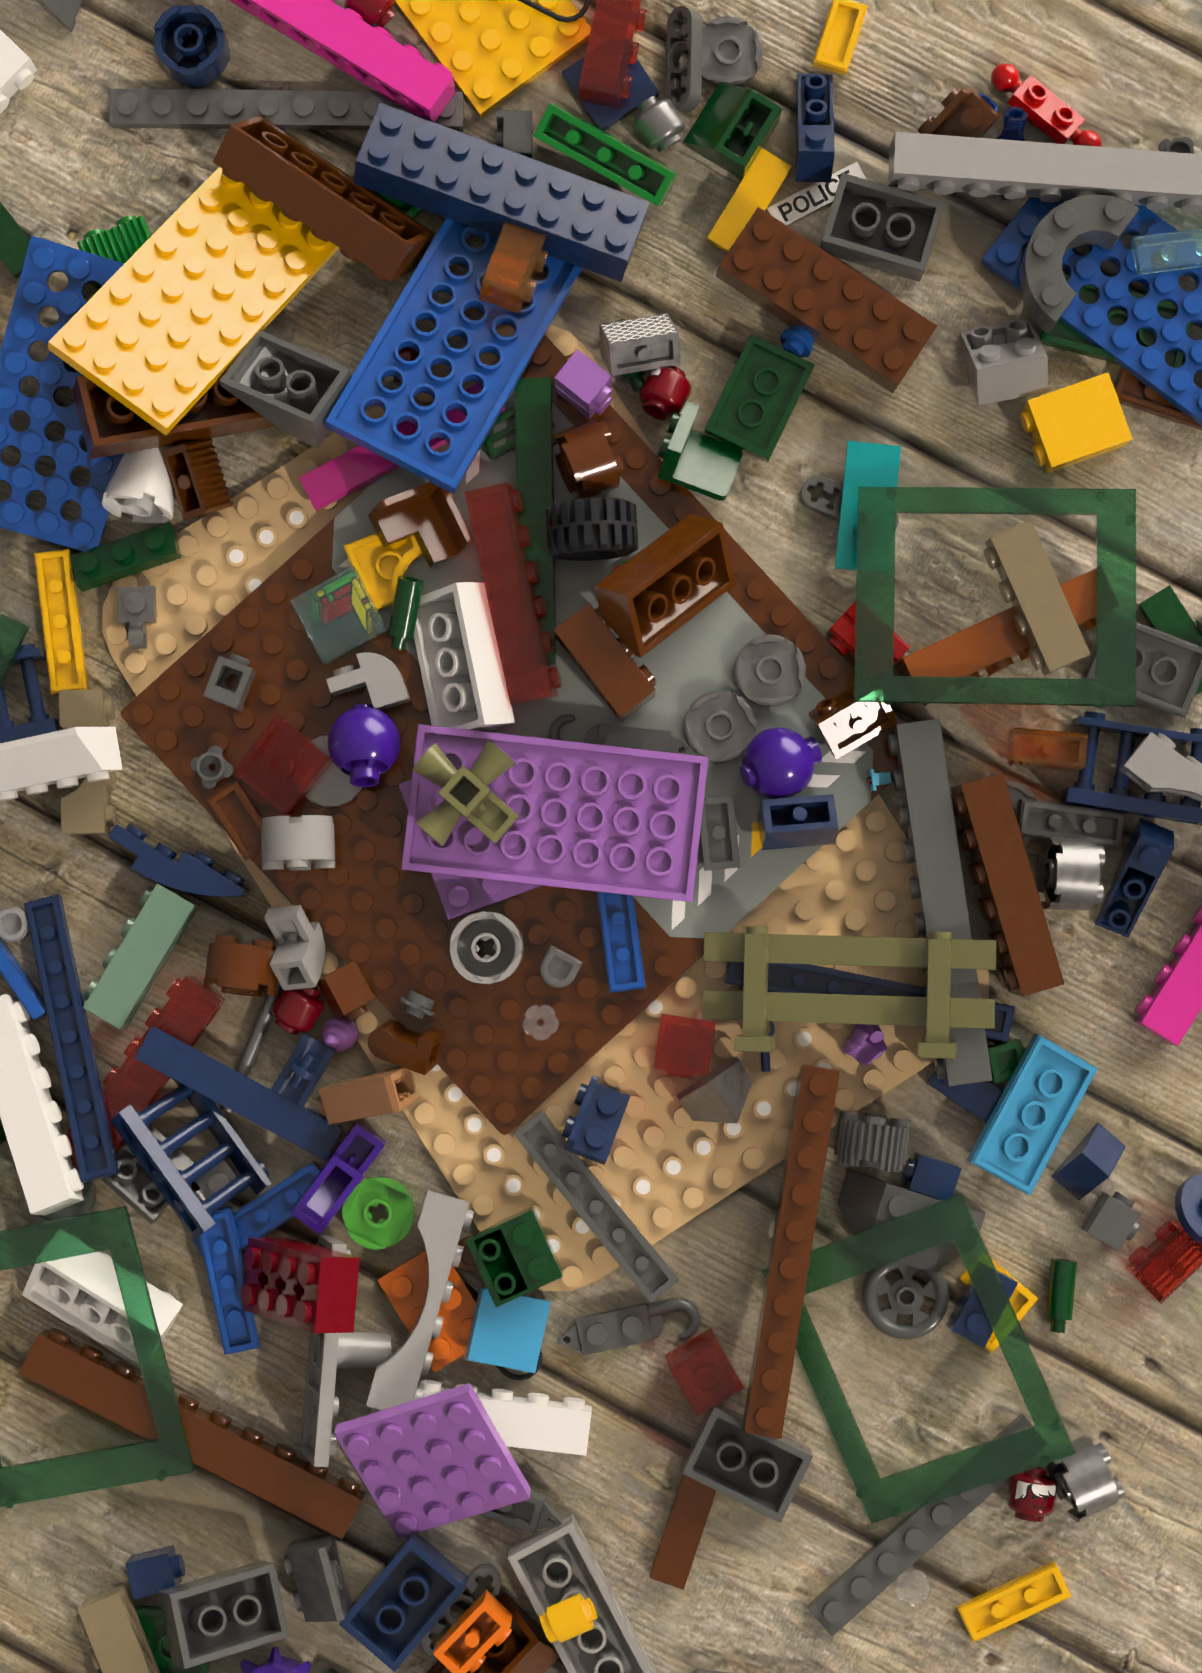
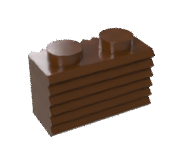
(197, 478)

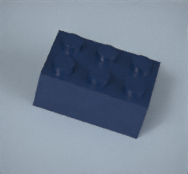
(404, 1600)

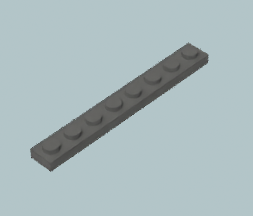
(898, 1551)

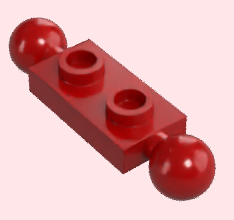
(1043, 107)

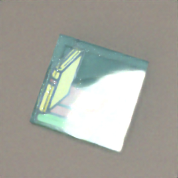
(339, 615)

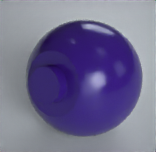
(364, 744)
(779, 762)

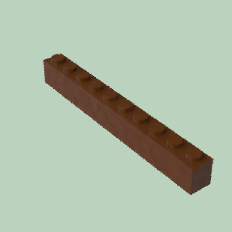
(790, 1252)
(212, 1439)

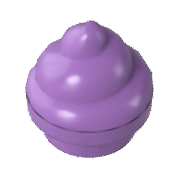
(339, 1034)

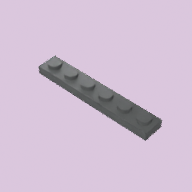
(596, 1207)

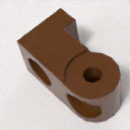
(406, 1048)

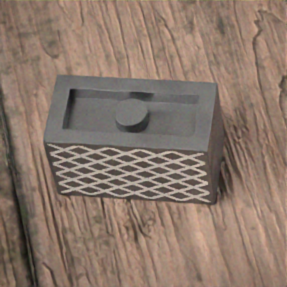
(639, 344)

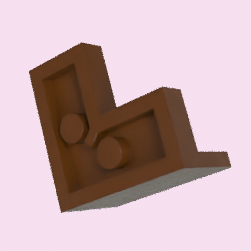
(427, 515)

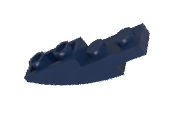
(188, 874)

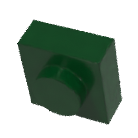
(1004, 1059)

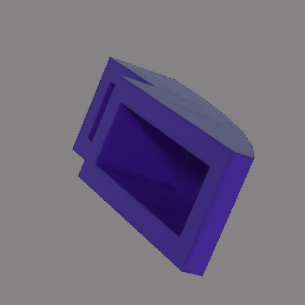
(338, 1176)

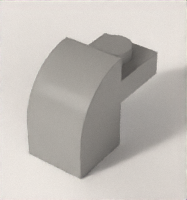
(380, 676)
(299, 949)

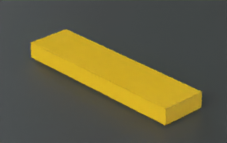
(61, 621)

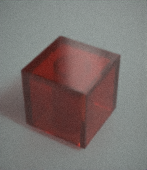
(683, 1045)
(704, 1371)

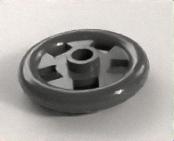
(886, 1319)

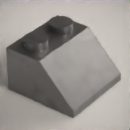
(318, 1578)

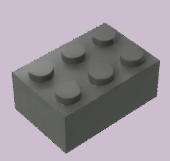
(881, 227)
(744, 1465)
(223, 1614)

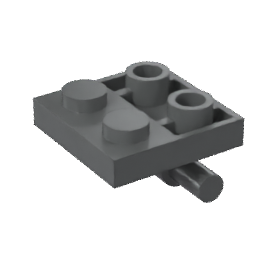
(135, 1184)

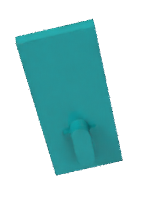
(864, 467)

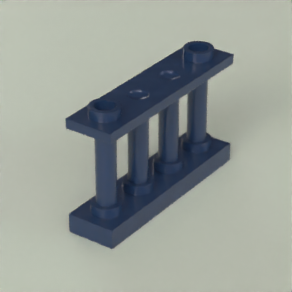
(38, 722)
(1118, 797)
(176, 1184)

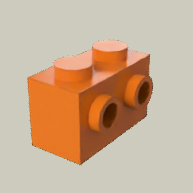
(473, 1634)

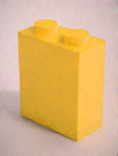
(1075, 423)

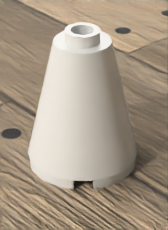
(141, 488)

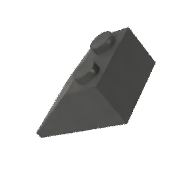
(287, 385)

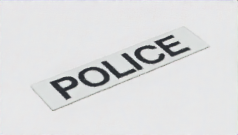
(811, 198)

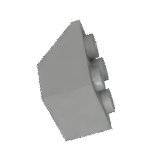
(1005, 361)

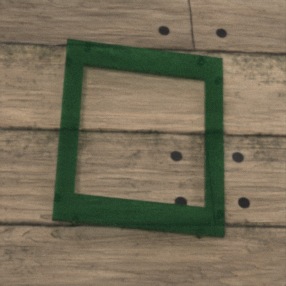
(1114, 596)
(116, 1464)
(972, 1466)

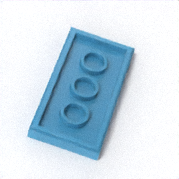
(1032, 1114)

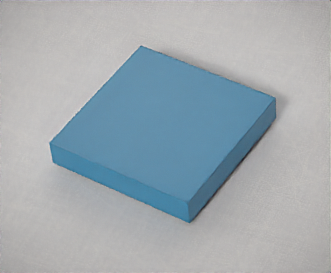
(507, 1333)

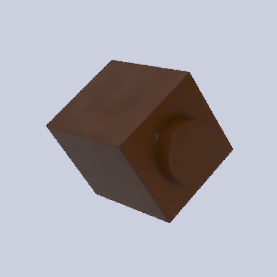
(346, 991)

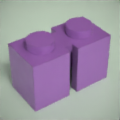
(584, 385)

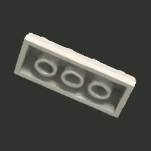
(461, 659)
(57, 759)
(89, 1298)

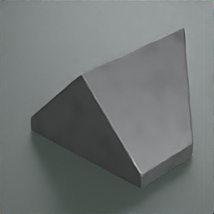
(718, 1095)

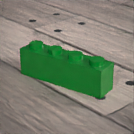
(605, 154)

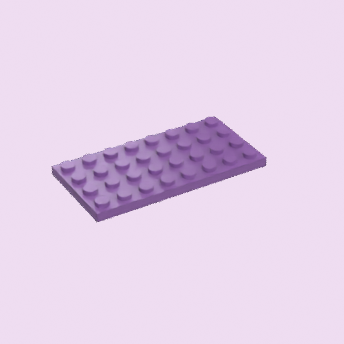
(585, 820)

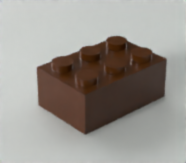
(606, 662)

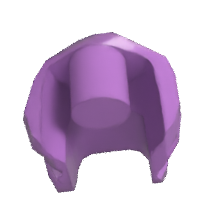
(865, 1043)

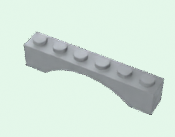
(1162, 769)
(440, 1228)

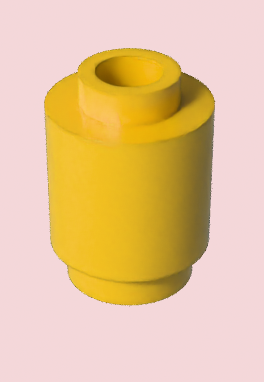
(568, 1618)

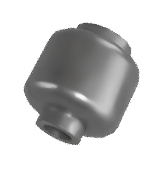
(658, 123)

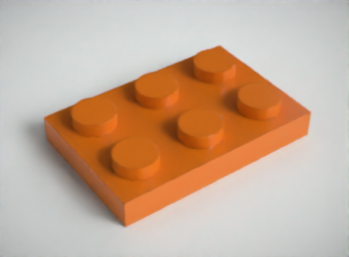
(407, 1292)

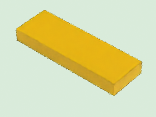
(754, 191)
(1013, 1601)

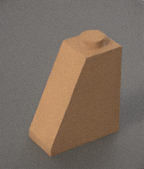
(367, 1095)

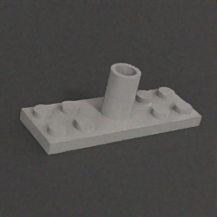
(325, 1355)

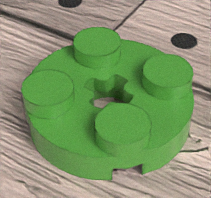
(387, 1231)

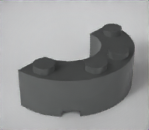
(1073, 223)

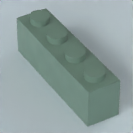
(140, 956)

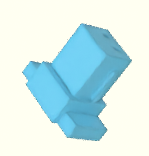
(878, 779)

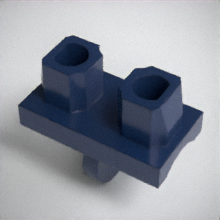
(303, 1070)

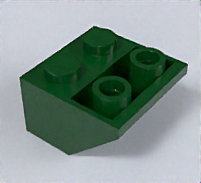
(733, 128)
(514, 1256)

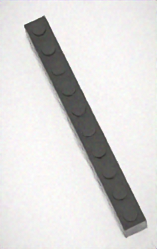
(937, 876)

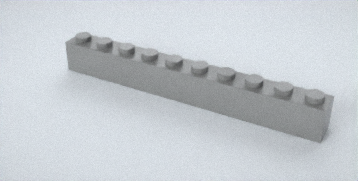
(1044, 170)

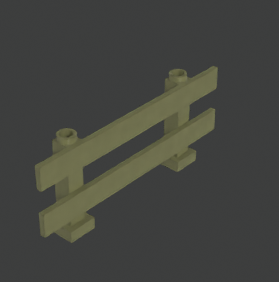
(935, 1011)

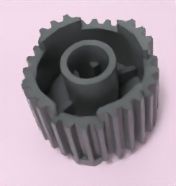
(872, 1141)

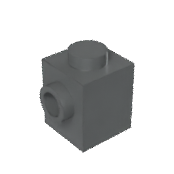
(1112, 1220)

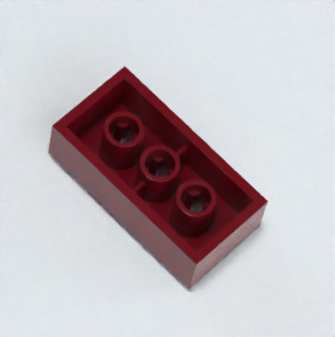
(300, 1284)

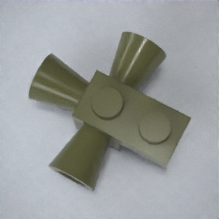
(466, 793)

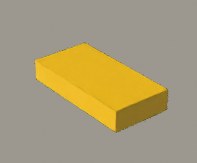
(840, 36)

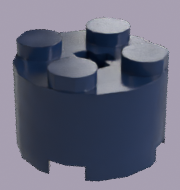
(197, 26)

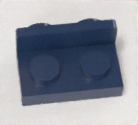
(596, 1122)

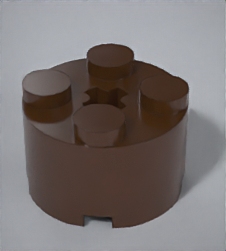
(587, 459)
(240, 967)

